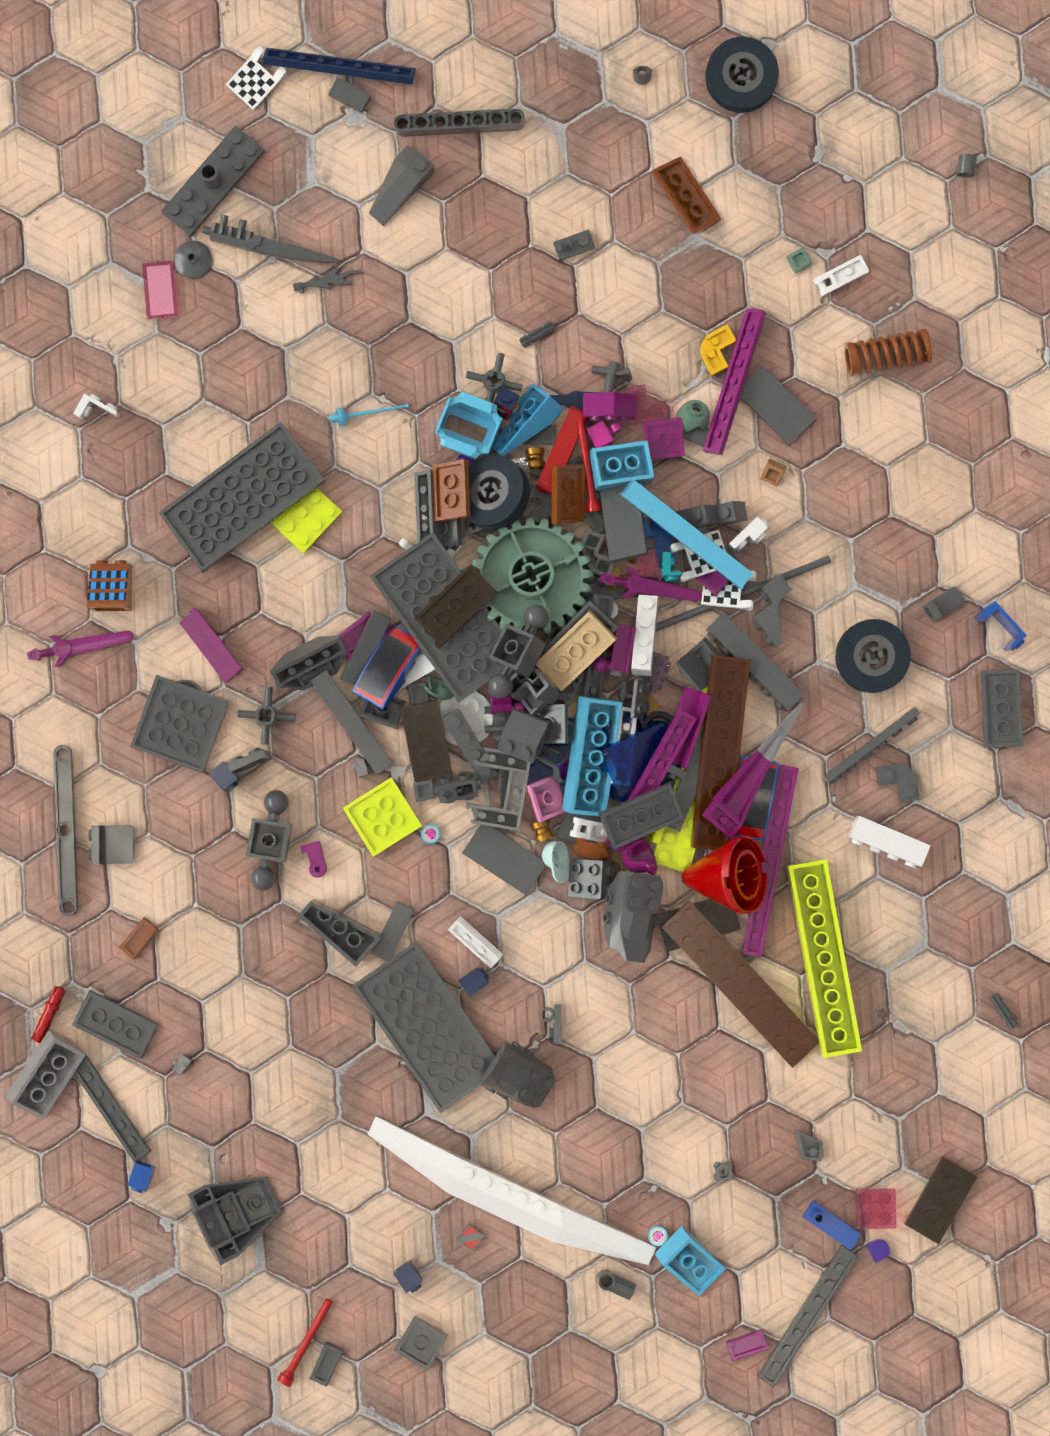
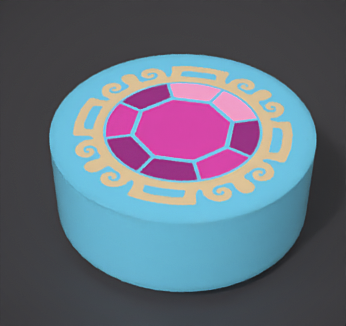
(430, 834)
(657, 1235)

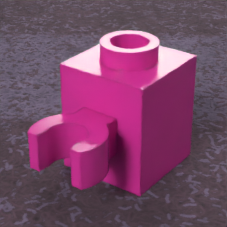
(601, 435)

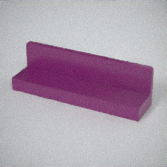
(211, 645)
(695, 704)

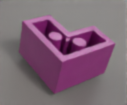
(610, 405)

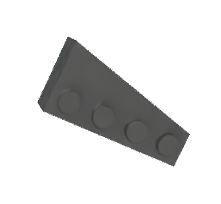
(340, 931)

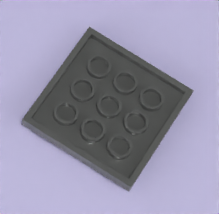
(179, 723)

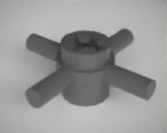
(496, 373)
(275, 716)

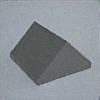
(389, 716)

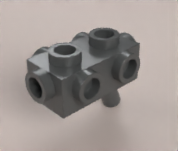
(456, 788)

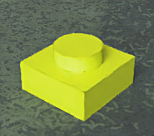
(656, 836)

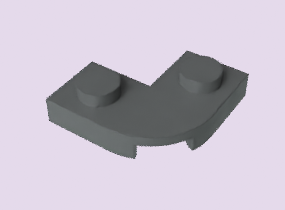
(903, 777)

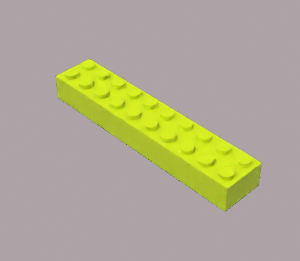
(824, 958)

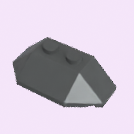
(307, 661)

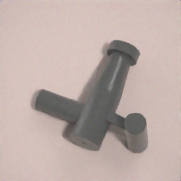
(612, 374)

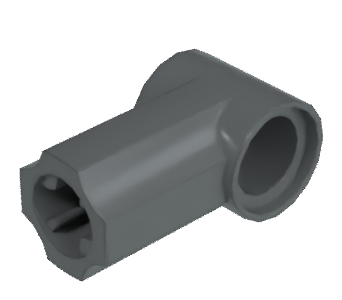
(617, 1284)

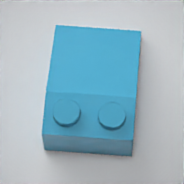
(689, 1261)

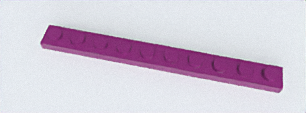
(772, 852)

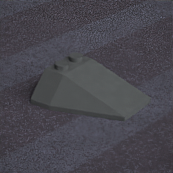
(233, 1214)

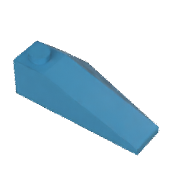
(534, 414)

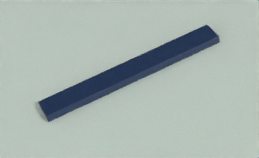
(339, 66)

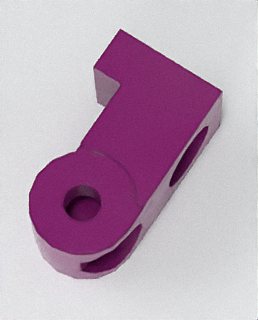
(316, 857)

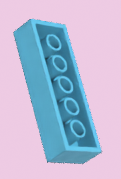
(586, 785)

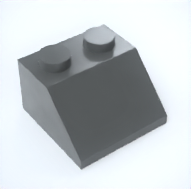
(523, 736)

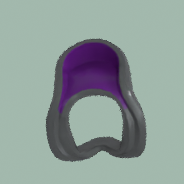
(560, 769)

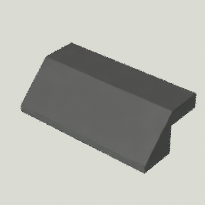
(447, 532)

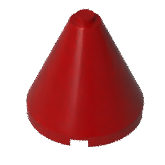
(731, 875)

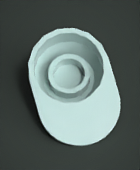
(556, 857)

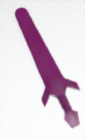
(642, 585)
(81, 645)

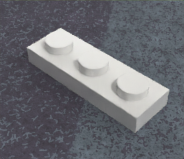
(475, 942)

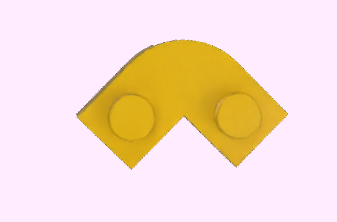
(711, 348)

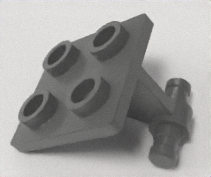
(640, 695)

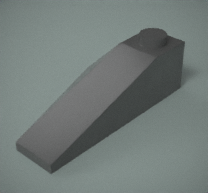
(403, 179)

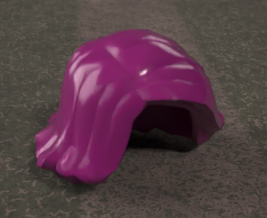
(639, 857)

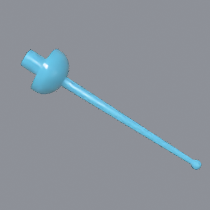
(342, 416)

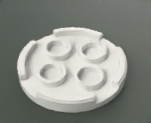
(472, 710)

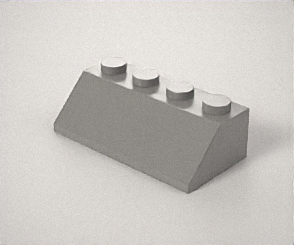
(45, 1075)

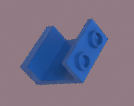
(1006, 621)

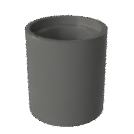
(966, 165)

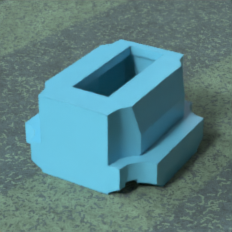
(476, 412)

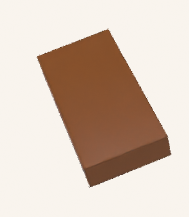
(138, 938)

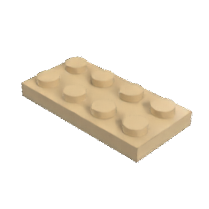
(576, 650)

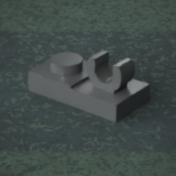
(574, 245)
(555, 1032)

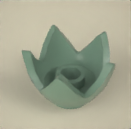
(693, 419)
(438, 688)

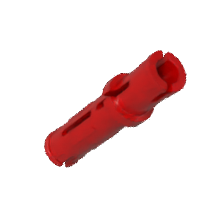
(50, 1010)

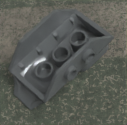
(631, 914)
(519, 1075)

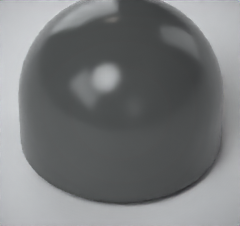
(642, 79)

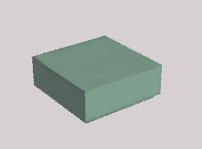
(799, 260)

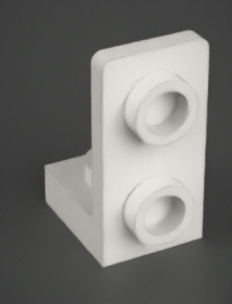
(84, 407)

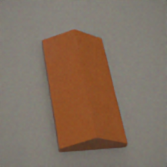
(686, 195)

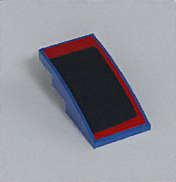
(387, 668)
(759, 812)

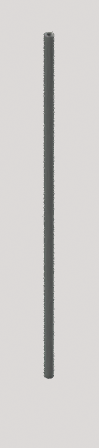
(744, 592)

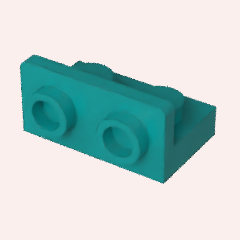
(666, 566)

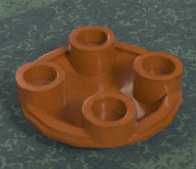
(590, 850)

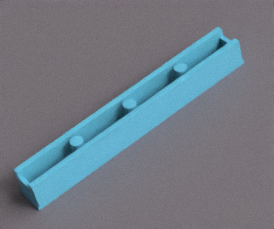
(686, 534)

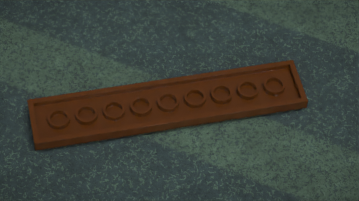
(719, 742)
(740, 983)

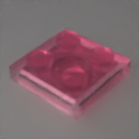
(876, 1208)

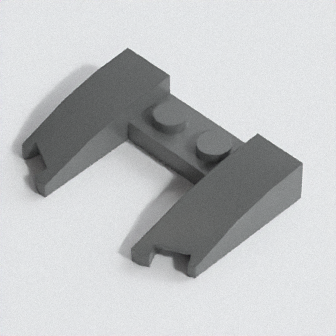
(510, 815)

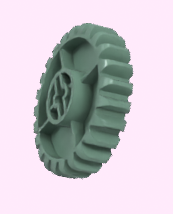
(556, 564)

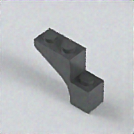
(711, 515)
(768, 617)

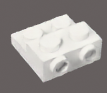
(752, 533)

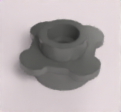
(723, 1166)

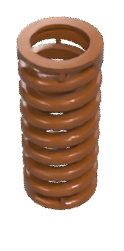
(920, 341)

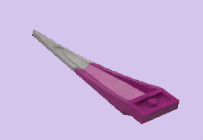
(735, 798)

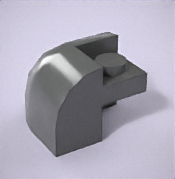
(534, 691)

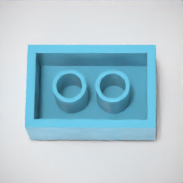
(621, 464)

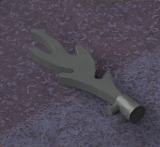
(329, 277)

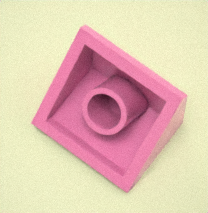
(546, 798)

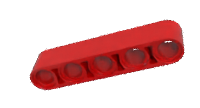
(562, 448)

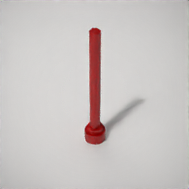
(593, 503)
(286, 1377)

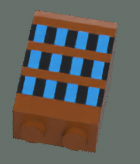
(110, 586)

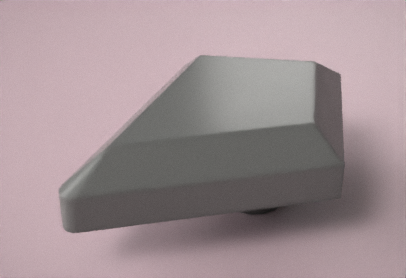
(809, 1147)

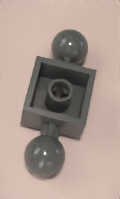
(517, 651)
(263, 877)

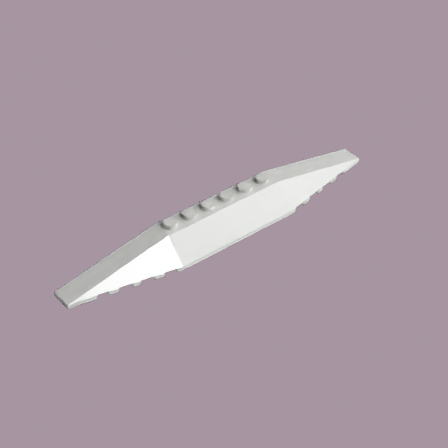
(507, 1198)

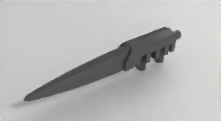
(245, 240)
(500, 721)

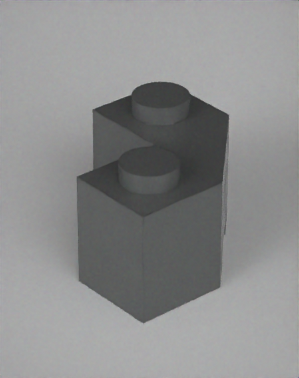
(600, 563)

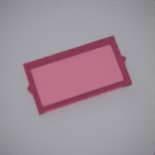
(160, 289)

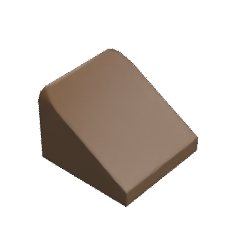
(773, 472)

